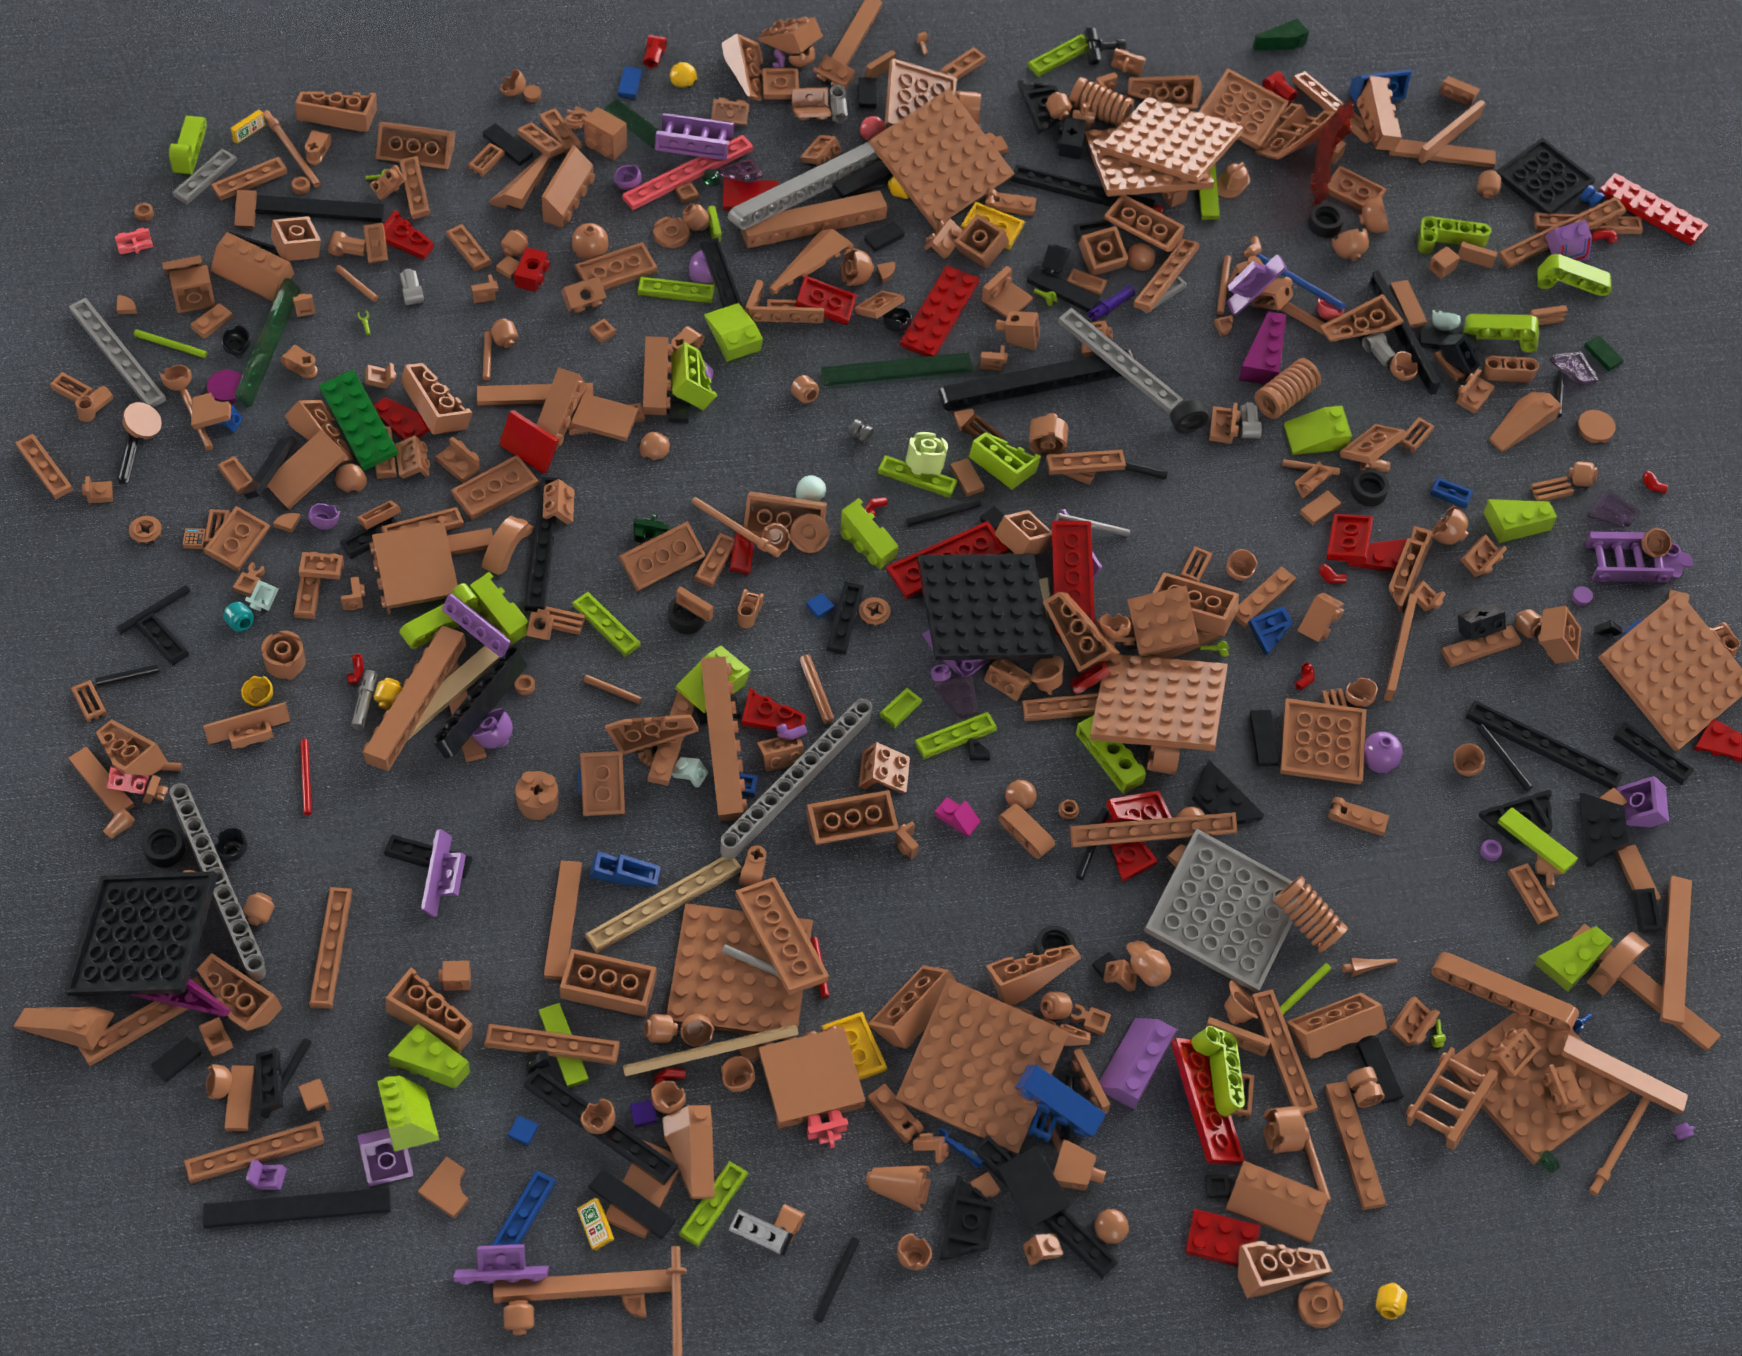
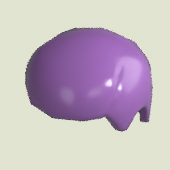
(628, 177)
(323, 516)

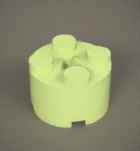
(926, 453)

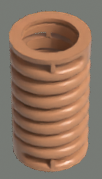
(1101, 101)
(1287, 388)
(1309, 900)

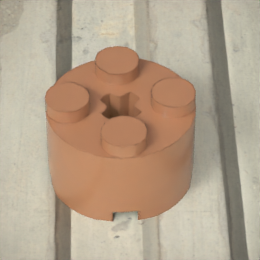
(971, 102)
(1048, 435)
(283, 655)
(1163, 759)
(537, 795)
(1285, 1129)

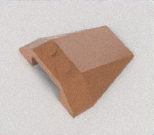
(1293, 131)

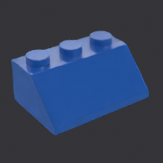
(1398, 84)

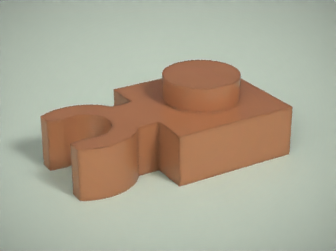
(247, 582)
(1094, 1020)

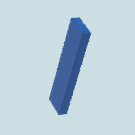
(525, 1210)

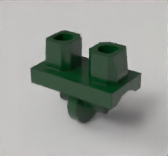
(648, 528)

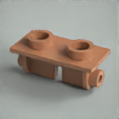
(1312, 479)

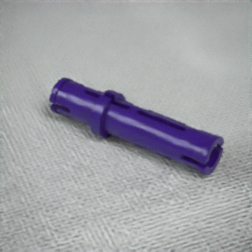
(1106, 307)

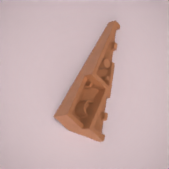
(520, 188)
(814, 255)

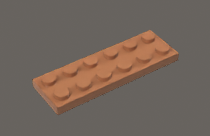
(782, 936)

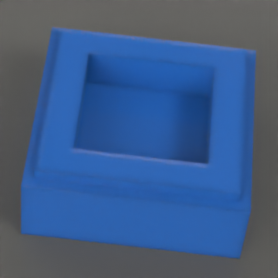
(820, 606)
(523, 1131)

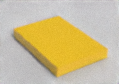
(1008, 223)
(863, 1046)

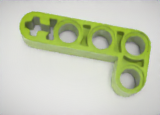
(185, 153)
(1451, 232)
(1574, 273)
(1505, 328)
(424, 627)
(1225, 1068)

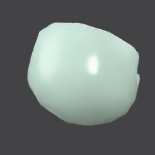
(1445, 321)
(810, 488)

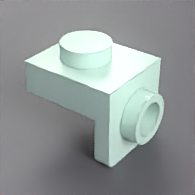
(262, 596)
(690, 769)

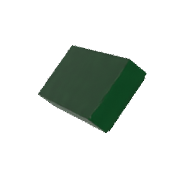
(1603, 353)

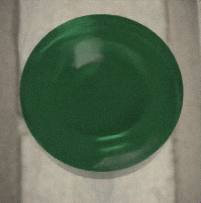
(712, 177)
(1549, 1161)

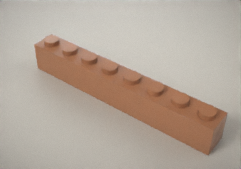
(817, 217)
(414, 698)
(722, 738)

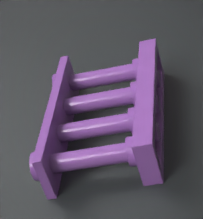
(694, 145)
(1624, 541)

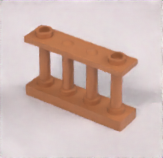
(1463, 1116)

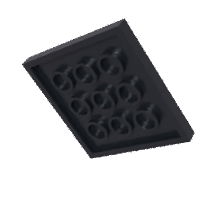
(1545, 177)

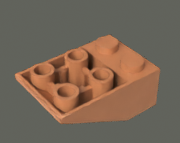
(792, 35)

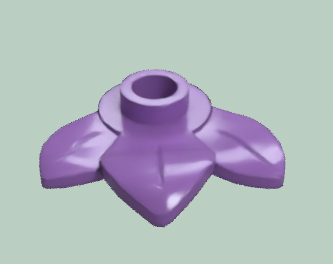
(1677, 560)

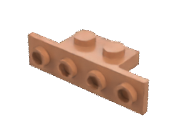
(785, 312)
(247, 727)

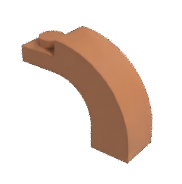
(503, 544)
(1617, 962)

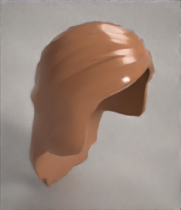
(1148, 963)

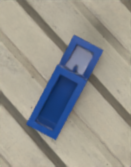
(624, 870)

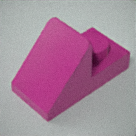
(958, 816)

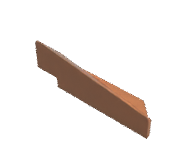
(1410, 565)

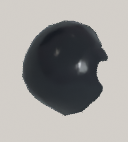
(897, 319)
(236, 340)
(231, 844)

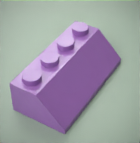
(1137, 1060)

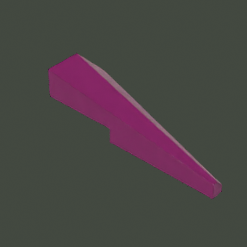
(193, 998)

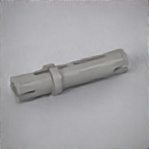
(365, 692)

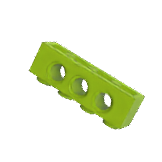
(1112, 763)

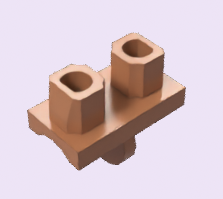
(1128, 62)
(388, 182)

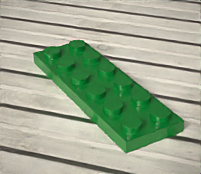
(358, 420)

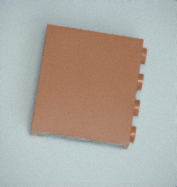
(413, 565)
(811, 1076)

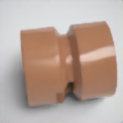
(1364, 1083)

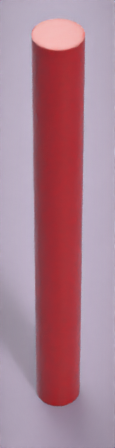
(305, 772)

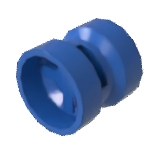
(1592, 197)

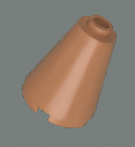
(901, 1184)

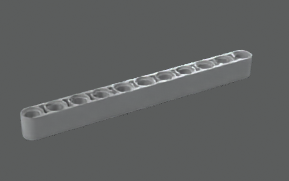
(801, 187)
(794, 785)
(222, 888)

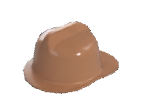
(1233, 181)
(1048, 674)
(1239, 1004)

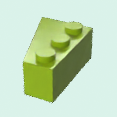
(430, 1057)

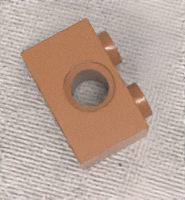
(592, 287)

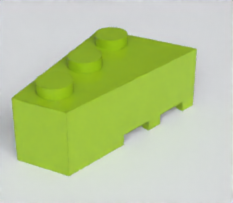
(689, 378)
(1003, 461)
(1518, 518)
(866, 536)
(498, 610)
(1574, 958)

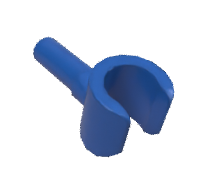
(1579, 1024)

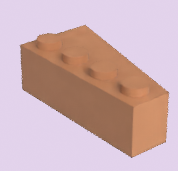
(337, 110)
(1379, 113)
(656, 375)
(433, 400)
(561, 403)
(1080, 635)

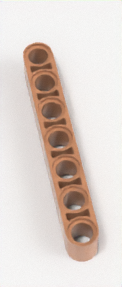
(1505, 992)

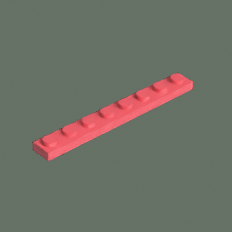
(684, 174)

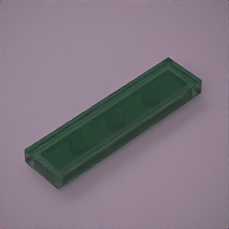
(635, 123)

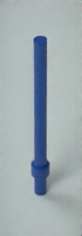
(1306, 285)

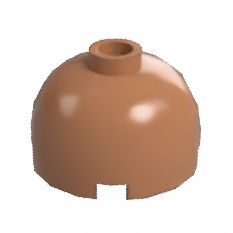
(1374, 216)
(590, 241)
(1351, 244)
(856, 267)
(1451, 527)

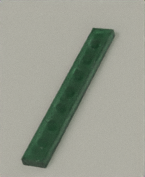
(267, 343)
(896, 369)

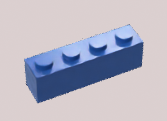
(1060, 1101)

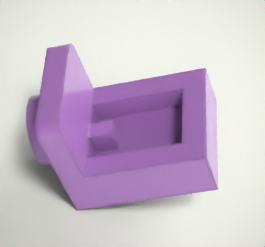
(266, 1176)

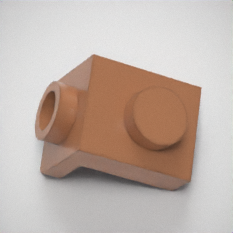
(485, 291)
(379, 376)
(1426, 596)
(354, 601)
(905, 842)
(215, 1037)
(929, 1142)
(1042, 1247)

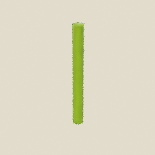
(170, 343)
(1299, 993)

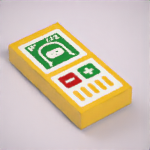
(247, 126)
(595, 1224)

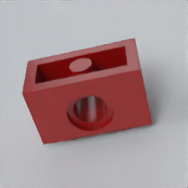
(531, 269)

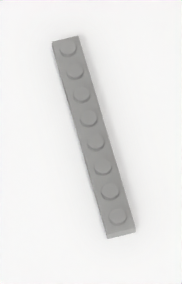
(117, 353)
(1120, 360)

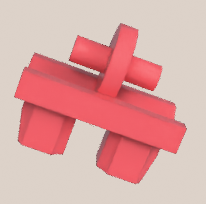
(133, 241)
(127, 782)
(828, 1131)

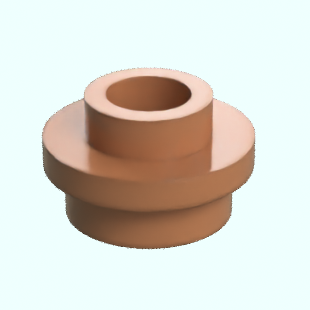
(1071, 805)

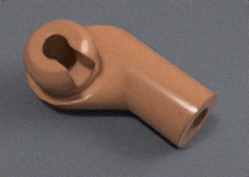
(1254, 248)

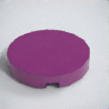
(224, 385)

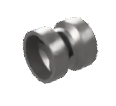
(860, 431)

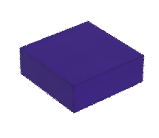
(643, 1113)

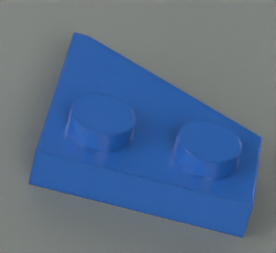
(1270, 628)

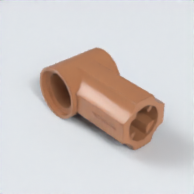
(341, 244)
(89, 405)

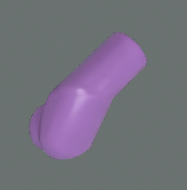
(780, 59)
(791, 733)

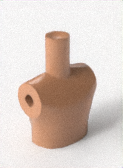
(1085, 115)
(1542, 867)

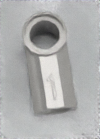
(838, 104)
(411, 290)
(1378, 346)
(1249, 425)

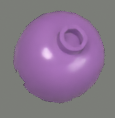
(699, 270)
(494, 730)
(1382, 752)

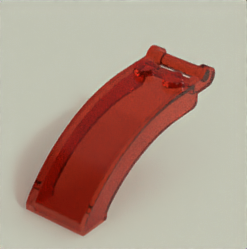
(1334, 132)

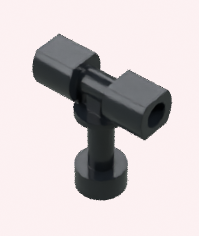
(1096, 45)

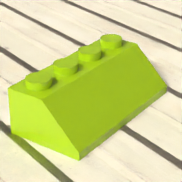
(407, 1113)

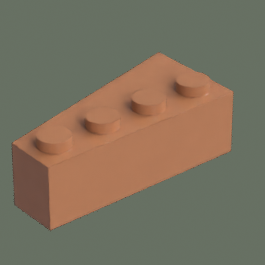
(418, 1003)

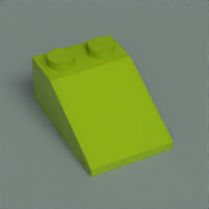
(734, 332)
(1318, 431)
(692, 684)

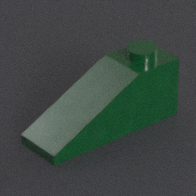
(1283, 37)

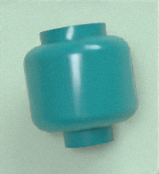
(238, 616)

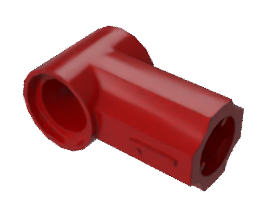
(654, 49)
(1277, 84)

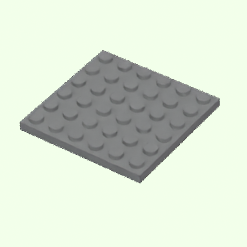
(1223, 911)

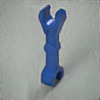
(959, 1148)

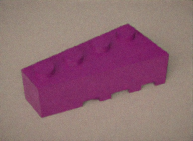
(1266, 351)

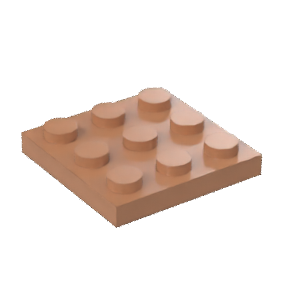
(1163, 621)

